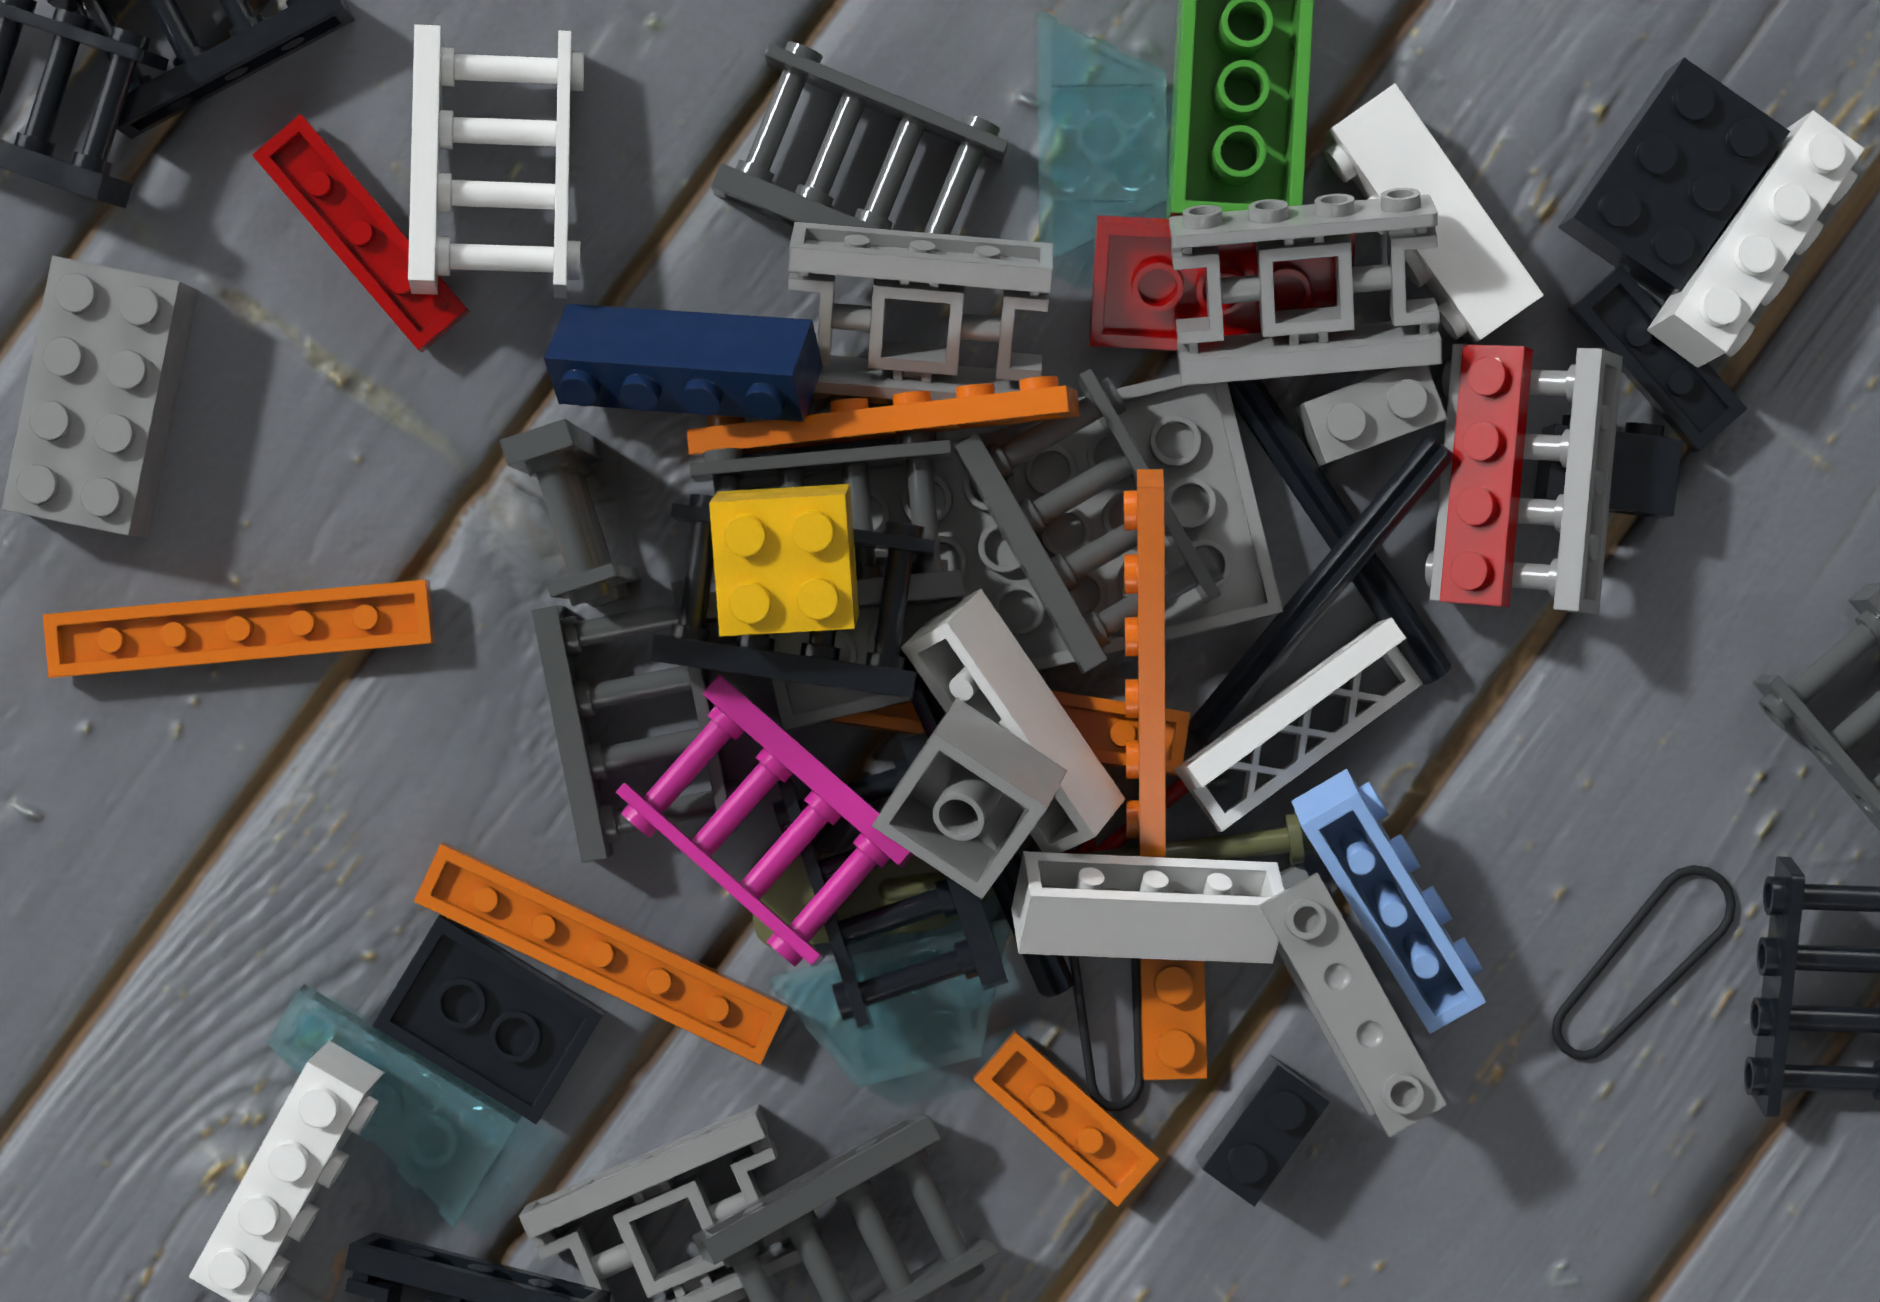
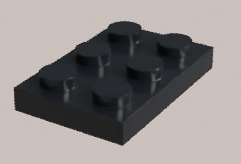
(488, 1018)

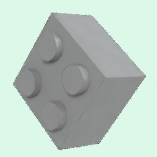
(970, 798)

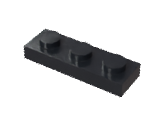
(1687, 397)

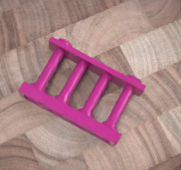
(778, 760)

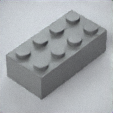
(99, 397)

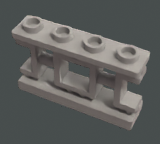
(925, 270)
(1308, 338)
(652, 1189)

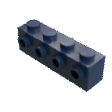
(684, 362)

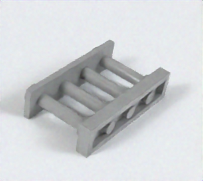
(1588, 458)
(1349, 1003)

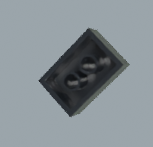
(1674, 178)

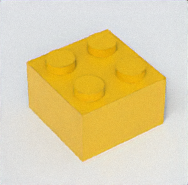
(784, 560)

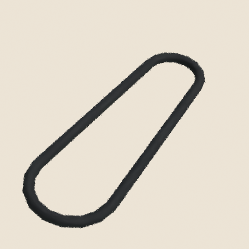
(1617, 944)
(1085, 1037)

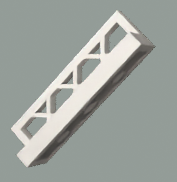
(1288, 705)

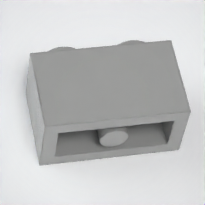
(1370, 413)

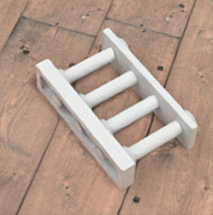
(439, 129)

